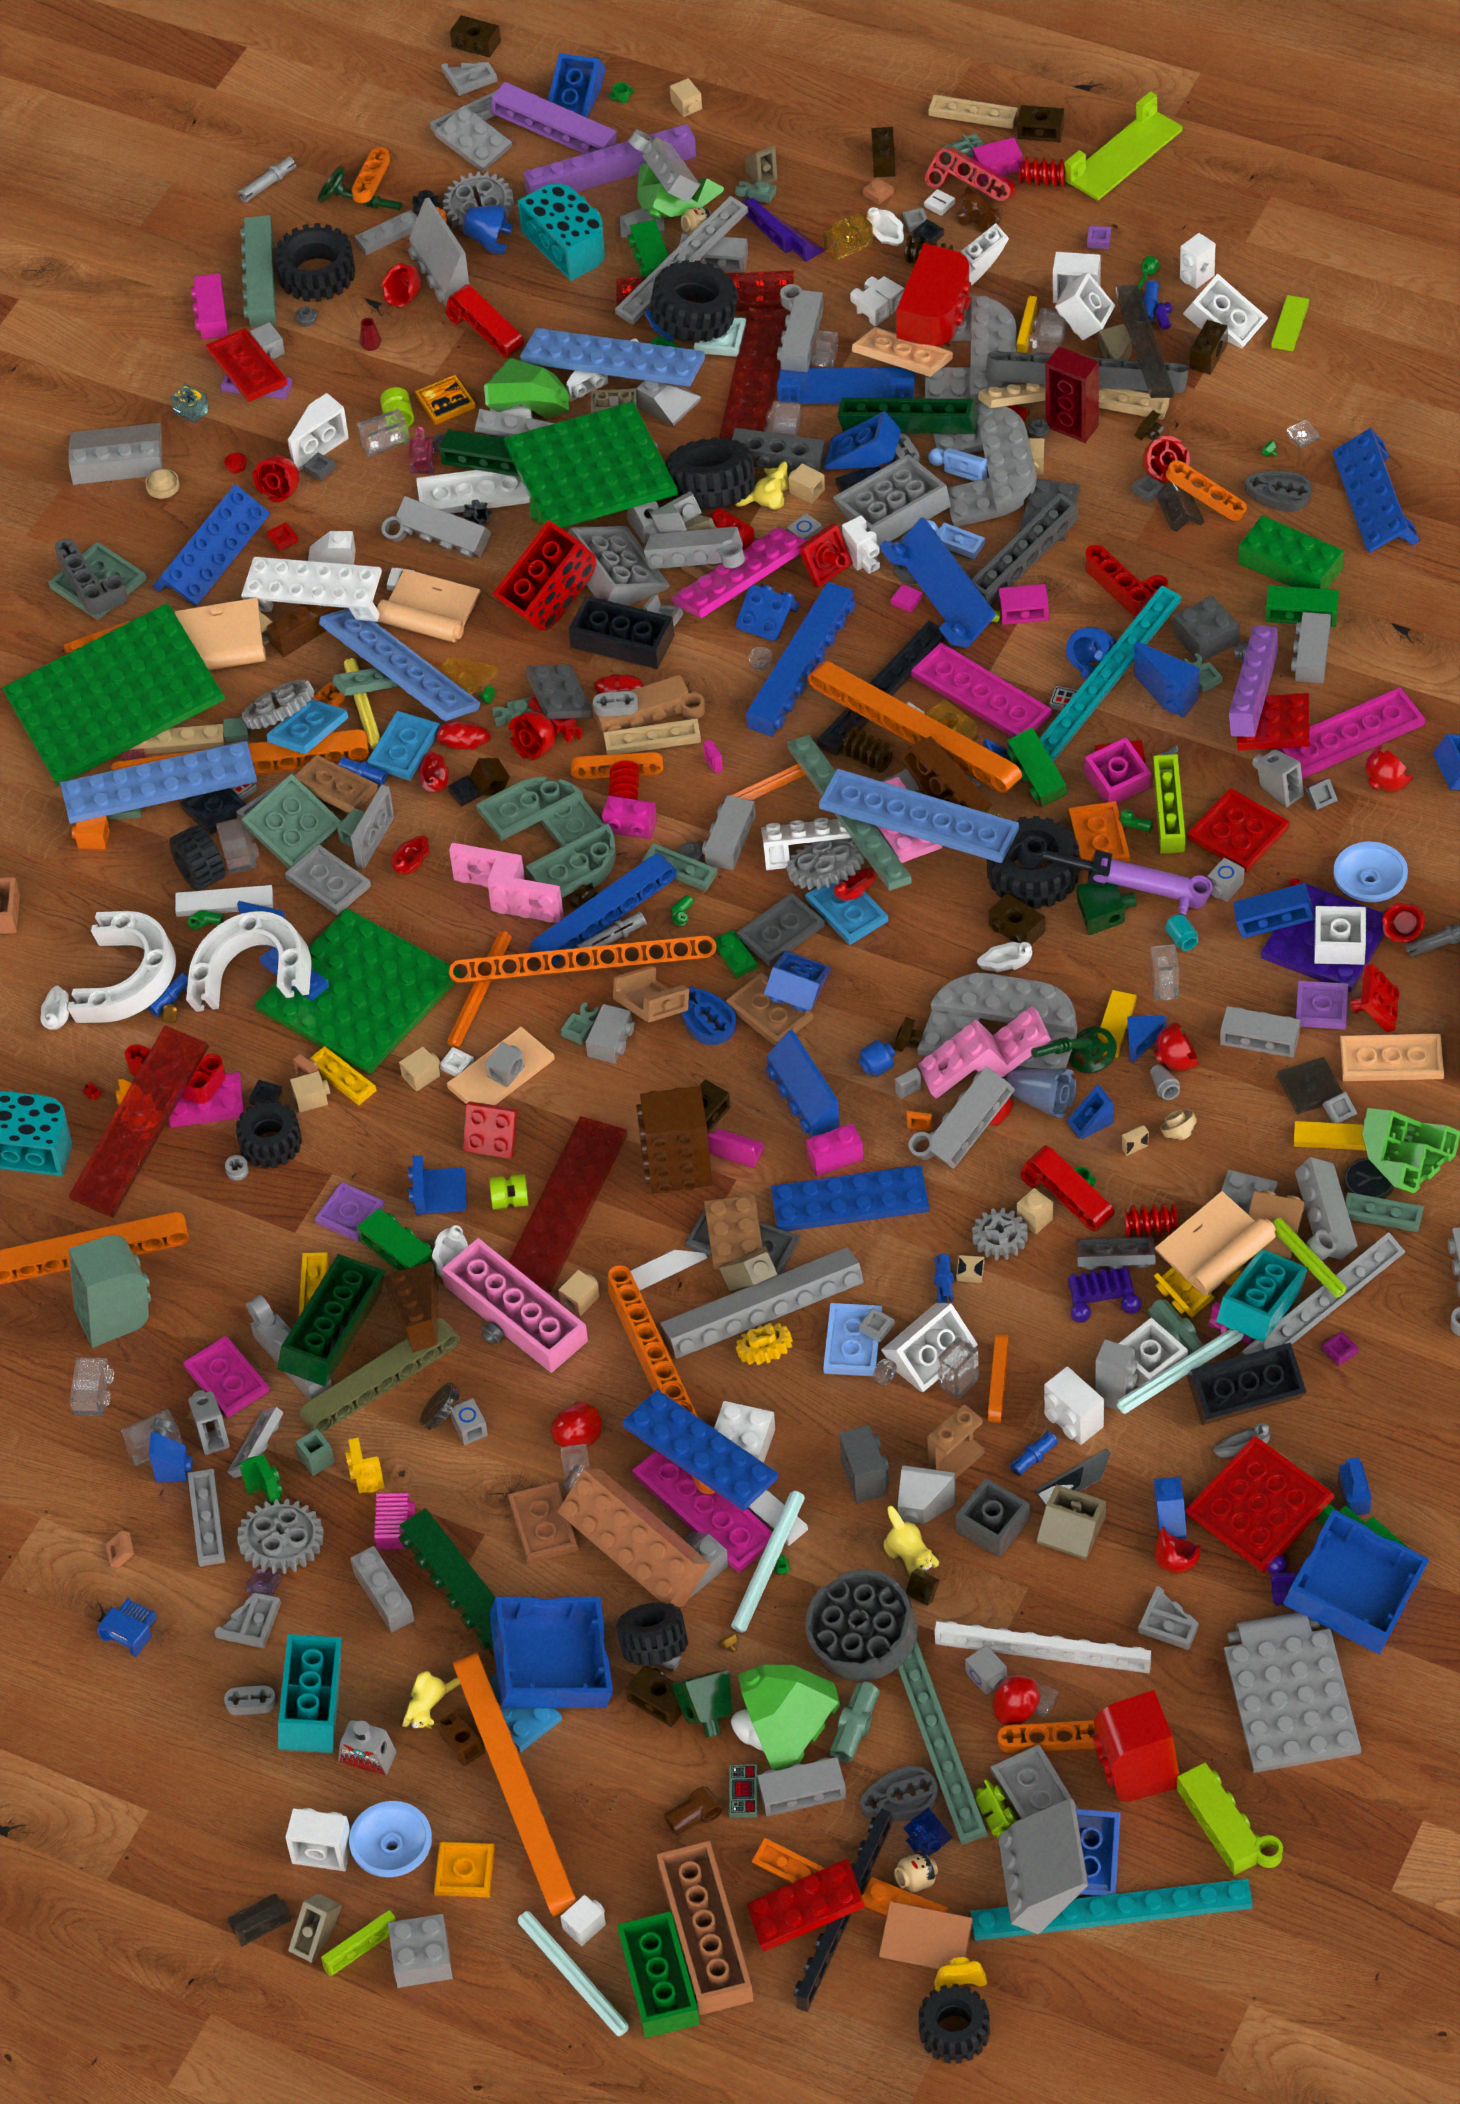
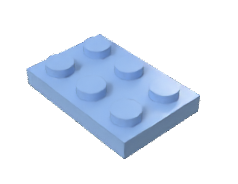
(846, 1347)

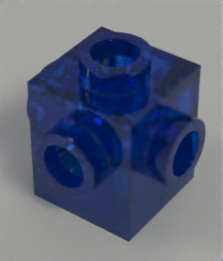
(926, 1833)

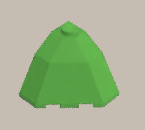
(661, 204)
(527, 386)
(1407, 1148)
(787, 1709)

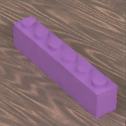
(551, 120)
(1253, 681)

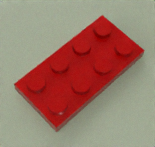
(246, 365)
(805, 1905)

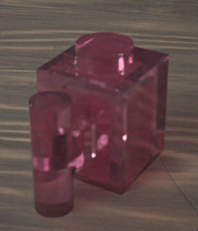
(421, 453)

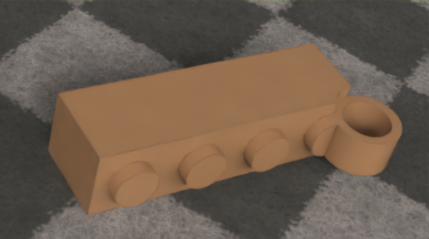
(655, 703)

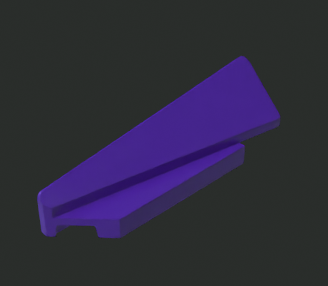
(780, 232)

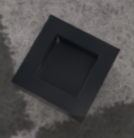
(929, 231)
(464, 791)
(265, 1091)

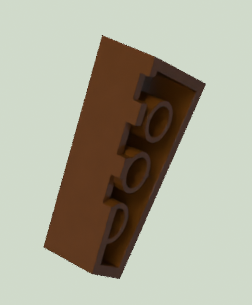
(941, 777)
(415, 1304)

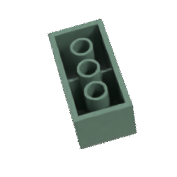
(108, 1289)

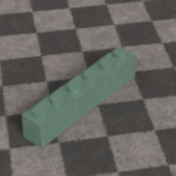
(259, 271)

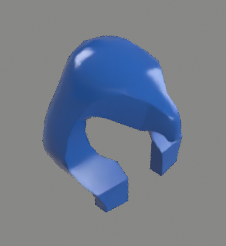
(484, 225)
(1088, 646)

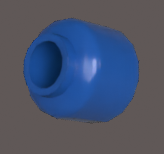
(876, 1058)

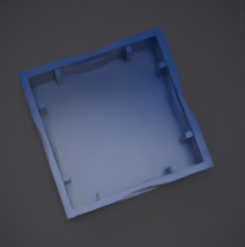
(1356, 1582)
(550, 1652)

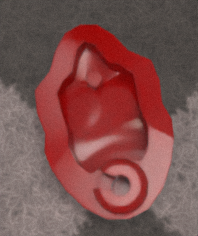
(617, 683)
(462, 735)
(433, 772)
(410, 855)
(855, 885)

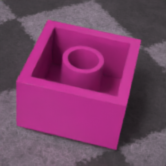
(1117, 771)

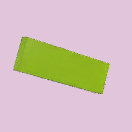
(1290, 323)
(357, 1944)

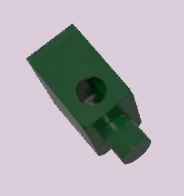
(1103, 906)
(705, 1699)

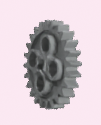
(490, 192)
(290, 698)
(824, 863)
(280, 1536)

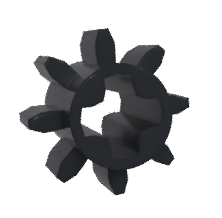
(417, 201)
(477, 512)

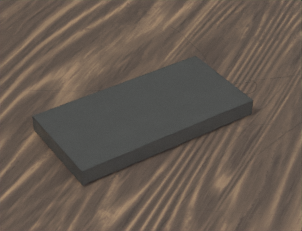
(777, 1241)

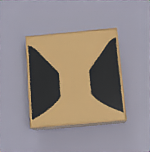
(1135, 1140)
(970, 1269)

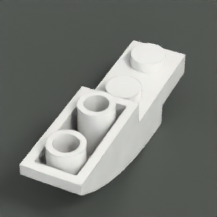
(984, 251)
(582, 382)

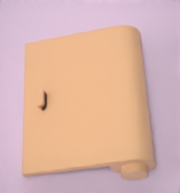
(429, 606)
(225, 633)
(1215, 1243)

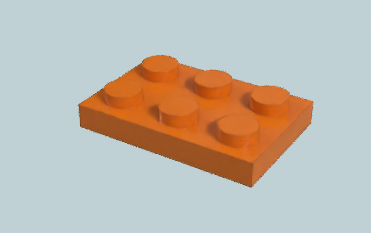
(1099, 829)

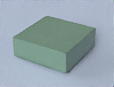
(235, 730)

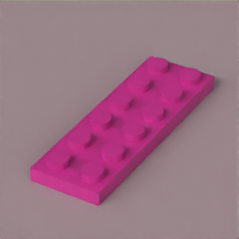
(725, 583)
(980, 691)
(1357, 731)
(734, 1529)

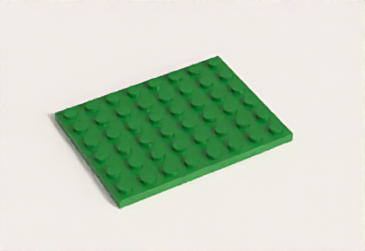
(113, 694)

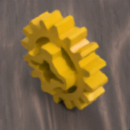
(764, 1344)

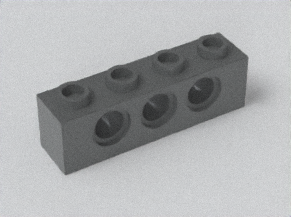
(772, 449)

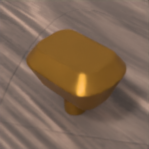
(169, 1013)
(729, 1641)

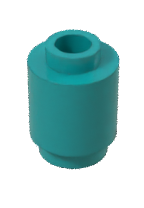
(1181, 932)

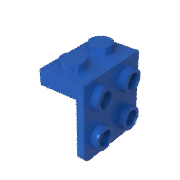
(765, 611)
(437, 1189)

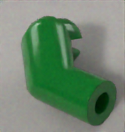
(1129, 820)
(678, 911)
(204, 918)

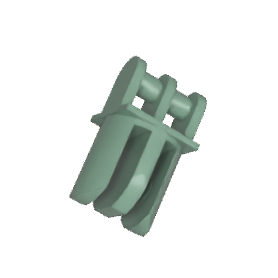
(965, 145)

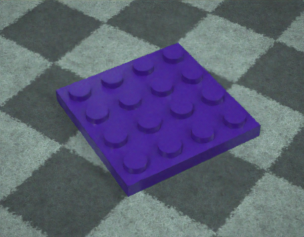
(1295, 945)

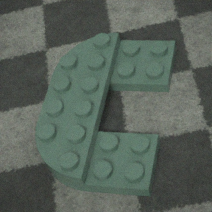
(585, 842)

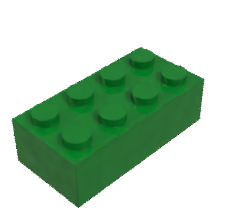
(1289, 555)
(658, 1974)

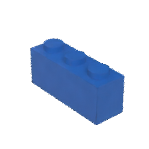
(1273, 910)

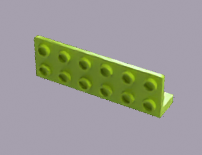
(1123, 152)

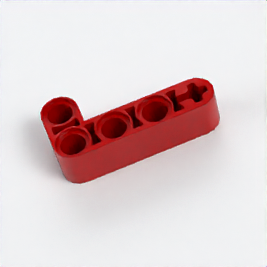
(974, 176)
(484, 319)
(1119, 581)
(202, 1085)
(1068, 1187)

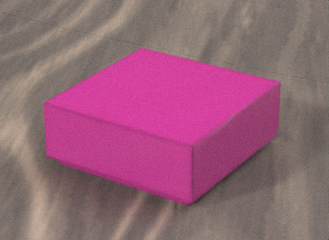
(906, 598)
(712, 756)

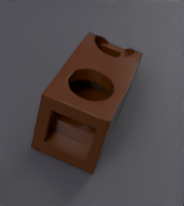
(460, 1738)

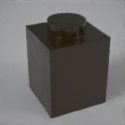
(489, 776)

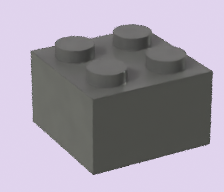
(1206, 628)
(864, 1464)
(992, 1517)

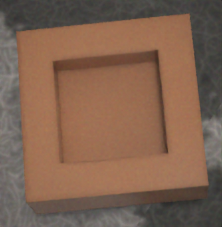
(878, 191)
(304, 1066)
(119, 1549)

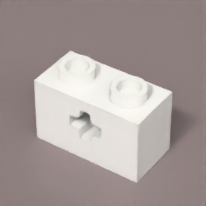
(1197, 261)

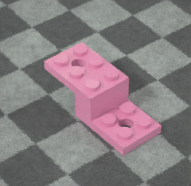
(506, 883)
(977, 1048)

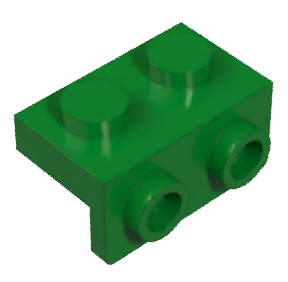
(260, 1476)

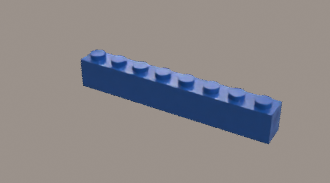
(800, 659)

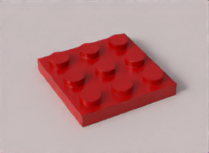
(1281, 724)
(1238, 829)

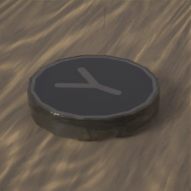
(1365, 1179)
(439, 1406)

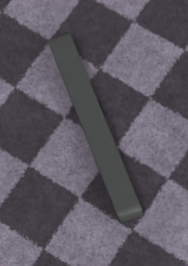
(1112, 372)

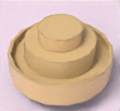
(162, 483)
(1179, 1124)

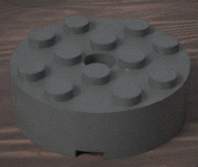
(861, 1625)

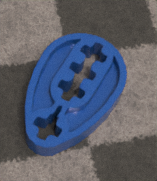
(718, 1011)

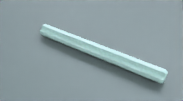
(1178, 1370)
(768, 1561)
(573, 1973)

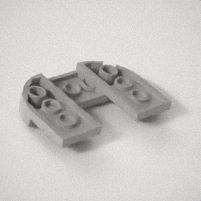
(989, 329)
(1009, 466)
(1000, 1000)

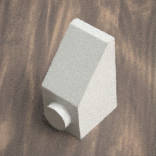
(334, 548)

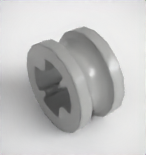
(233, 1161)

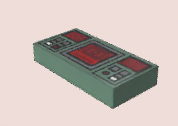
(743, 1791)

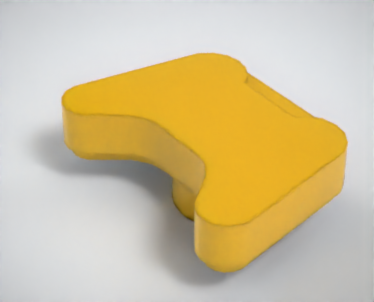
(960, 1972)

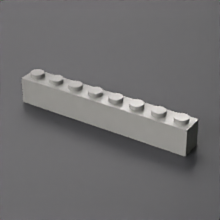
(761, 1302)

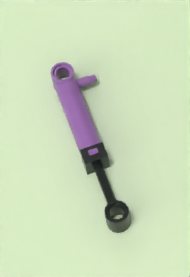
(1102, 868)

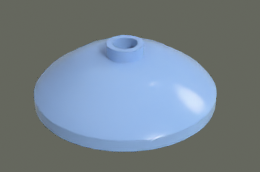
(1370, 871)
(387, 1826)

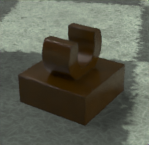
(1150, 427)
(583, 895)
(907, 1036)
(922, 1586)

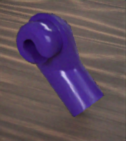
(1161, 315)

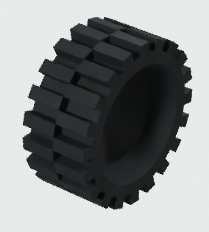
(309, 245)

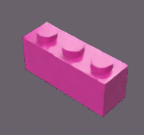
(209, 306)

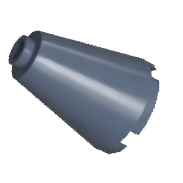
(1044, 1089)

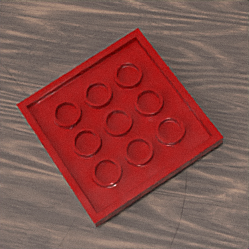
(1259, 1504)

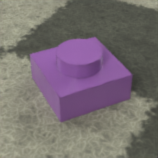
(1099, 237)

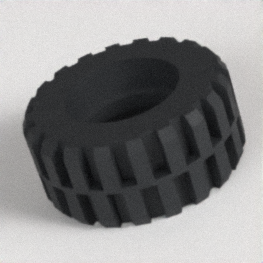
(690, 319)
(714, 471)
(1041, 885)

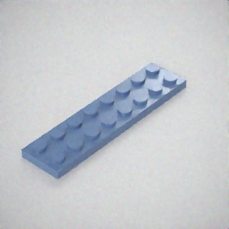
(613, 357)
(401, 665)
(158, 782)
(919, 815)

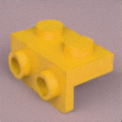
(1185, 1295)
(365, 1471)

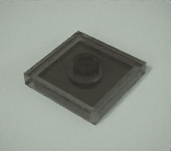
(1309, 1085)

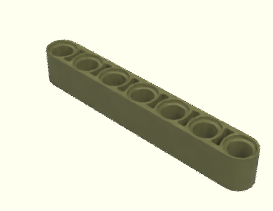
(374, 1380)

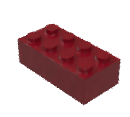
(1072, 394)

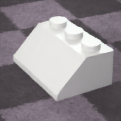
(923, 1341)

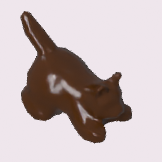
(977, 211)

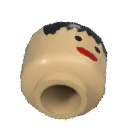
(693, 219)
(916, 1872)

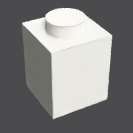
(583, 1920)

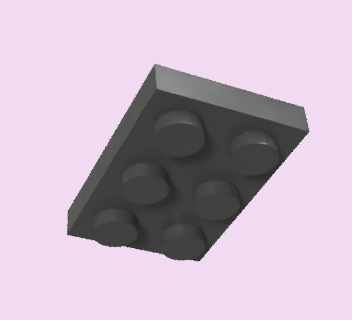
(1043, 494)
(558, 691)
(780, 929)
(1115, 1252)

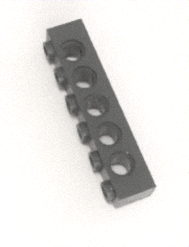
(1026, 547)

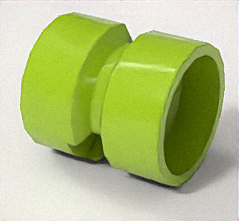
(399, 399)
(499, 1191)

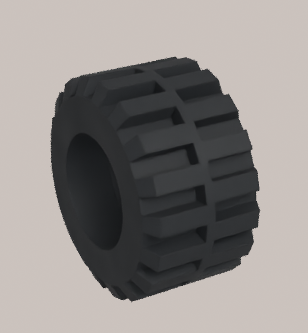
(197, 857)
(273, 1149)
(652, 1633)
(949, 2003)

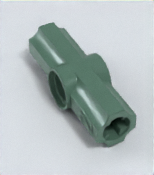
(1172, 1322)
(854, 1722)

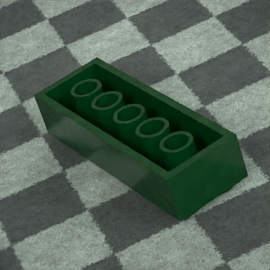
(331, 1320)

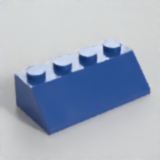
(802, 1086)

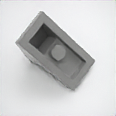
(675, 513)

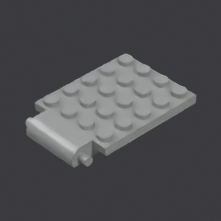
(1289, 1692)

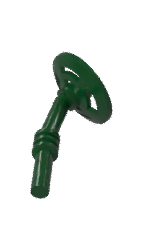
(335, 187)
(1089, 1048)

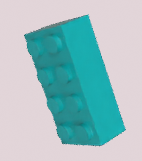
(1262, 1295)

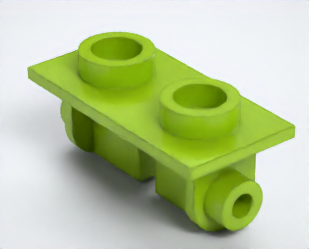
(992, 1800)

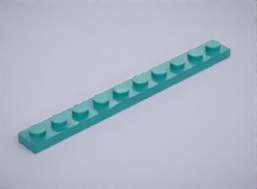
(1108, 672)
(1124, 1908)

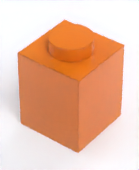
(91, 833)

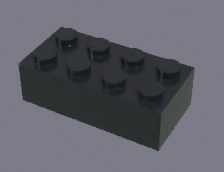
(621, 632)
(1246, 1383)

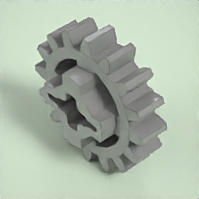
(1000, 1234)

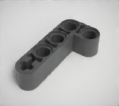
(94, 594)

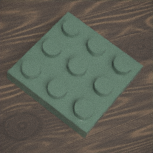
(103, 564)
(291, 821)

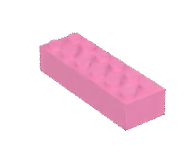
(514, 1305)

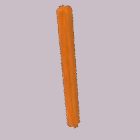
(477, 993)

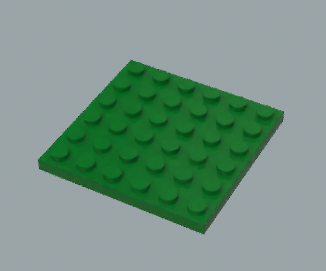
(590, 466)
(373, 995)

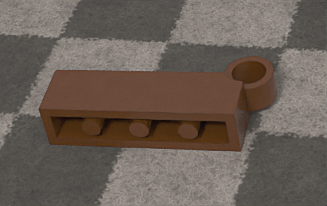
(298, 627)

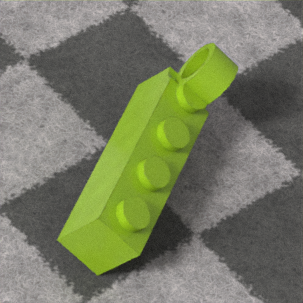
(1169, 804)
(1223, 1823)

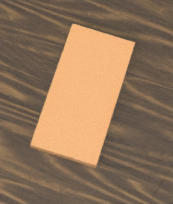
(908, 355)
(1391, 1057)
(474, 1084)

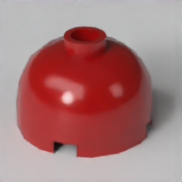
(1161, 453)
(276, 477)
(532, 735)
(1386, 771)
(1175, 1049)

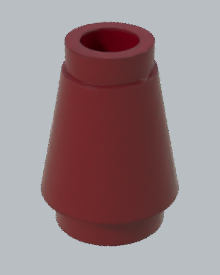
(369, 335)

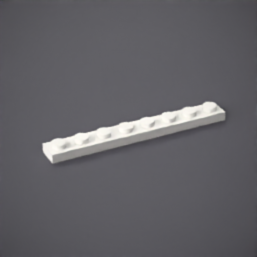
(1043, 1647)

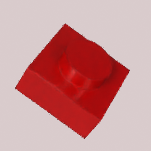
(282, 536)

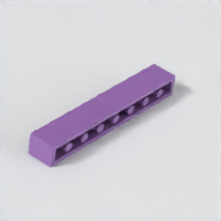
(606, 164)

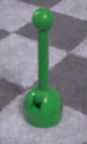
(1149, 267)

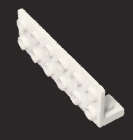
(314, 585)
(778, 837)

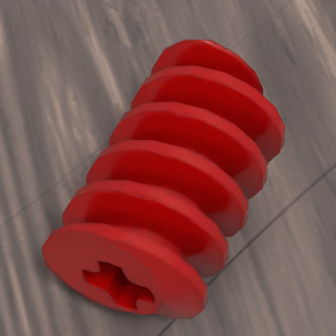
(1042, 171)
(624, 779)
(1150, 1220)

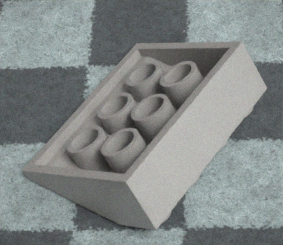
(438, 253)
(115, 453)
(895, 498)
(621, 565)
(1042, 1865)

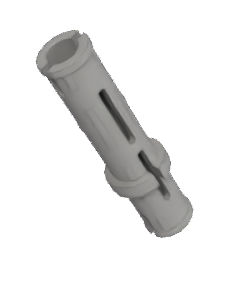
(274, 174)
(635, 921)

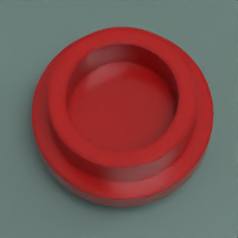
(235, 462)

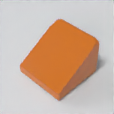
(920, 1121)

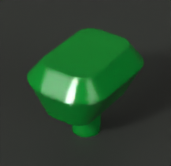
(1269, 449)
(487, 694)
(782, 1565)

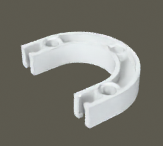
(237, 935)
(141, 988)

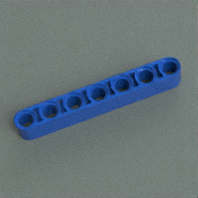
(606, 906)

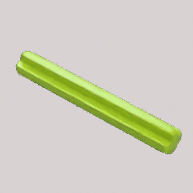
(1309, 1258)

